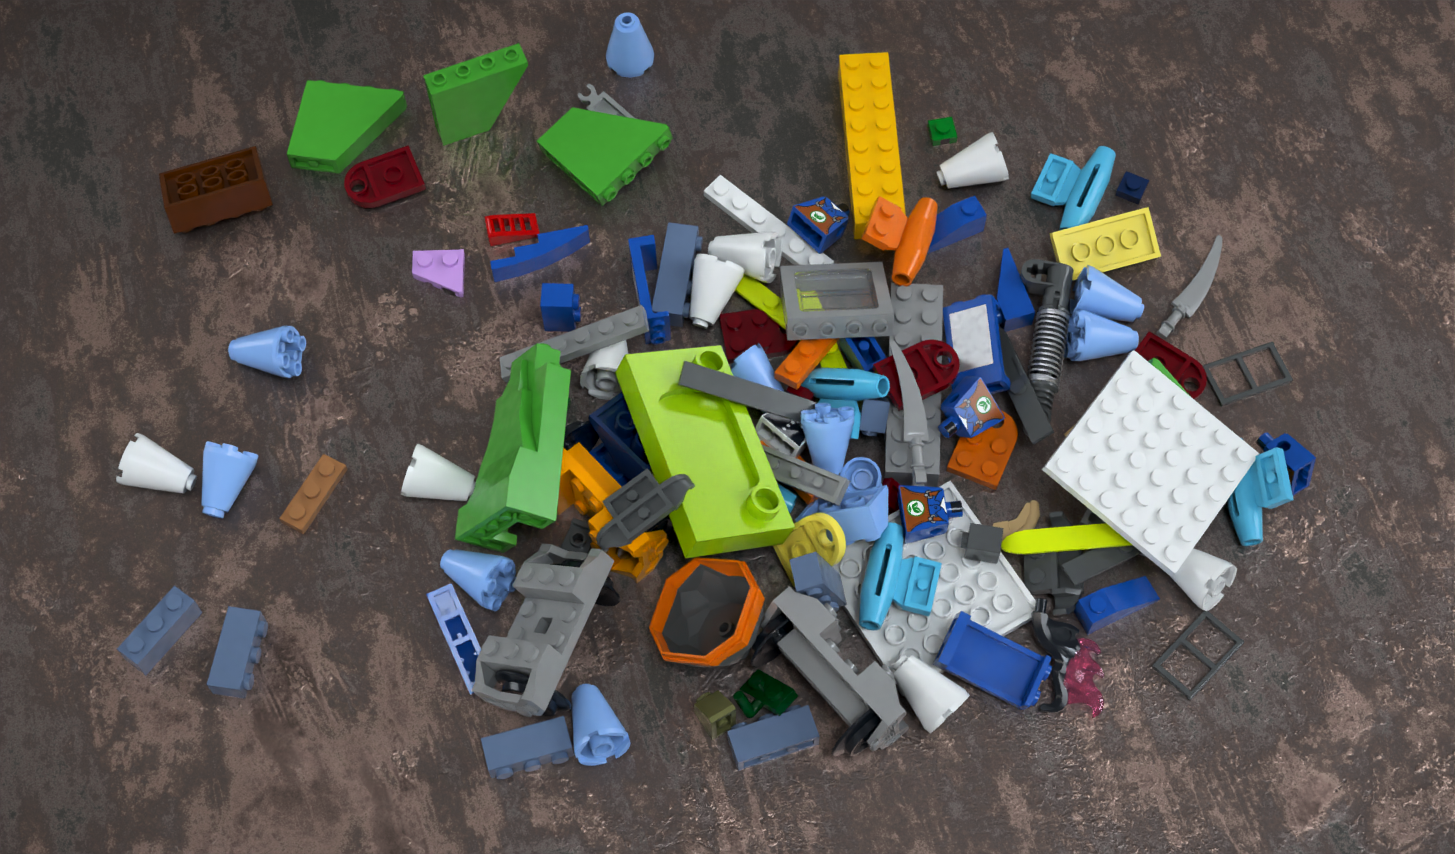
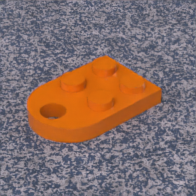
(985, 455)

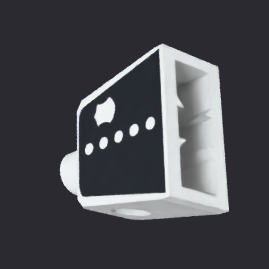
(781, 434)

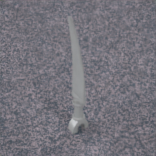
(1194, 293)
(914, 415)

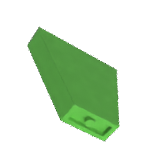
(473, 92)
(340, 123)
(603, 149)

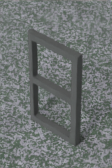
(1254, 388)
(1214, 668)

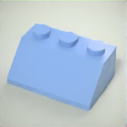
(860, 514)

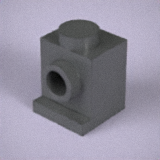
(578, 530)

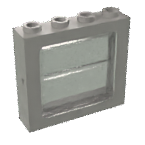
(836, 301)

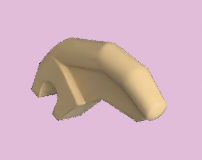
(1025, 521)

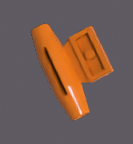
(908, 236)

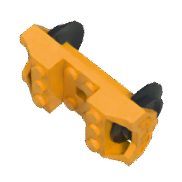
(586, 486)

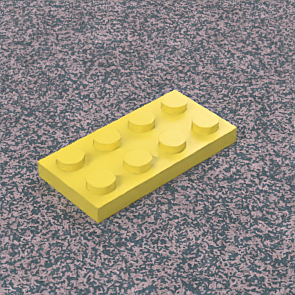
(1107, 242)

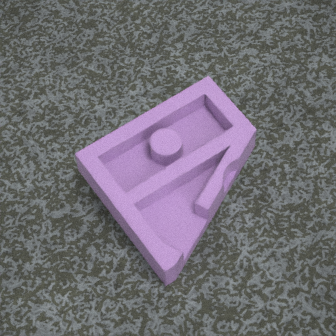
(441, 269)

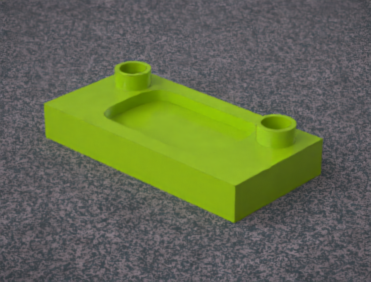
(713, 443)

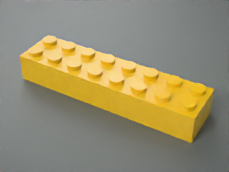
(869, 134)

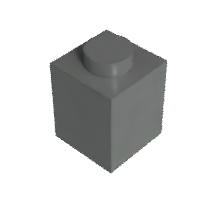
(982, 543)

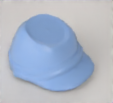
(862, 473)

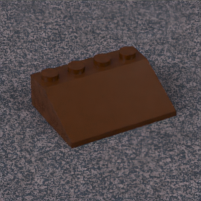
(214, 190)

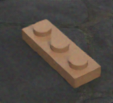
(313, 494)

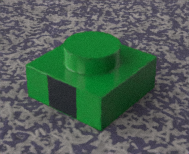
(942, 131)

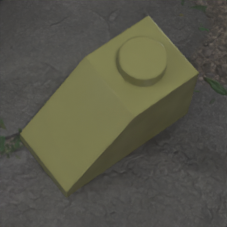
(715, 713)

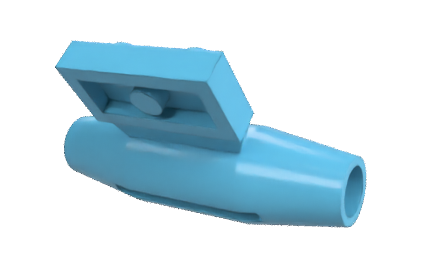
(1077, 189)
(845, 388)
(1262, 486)
(890, 578)

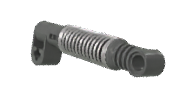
(1051, 326)

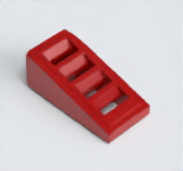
(501, 221)

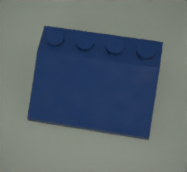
(620, 436)

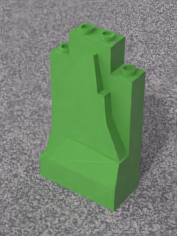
(523, 454)

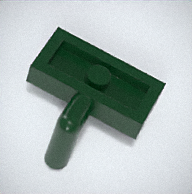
(765, 693)

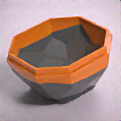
(708, 613)

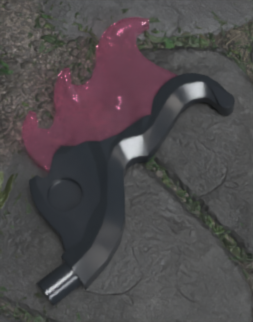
(1072, 665)

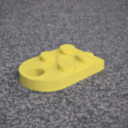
(811, 537)

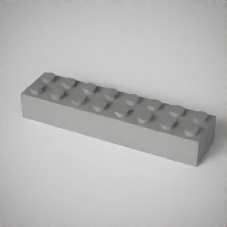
(916, 319)

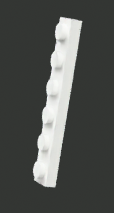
(758, 220)

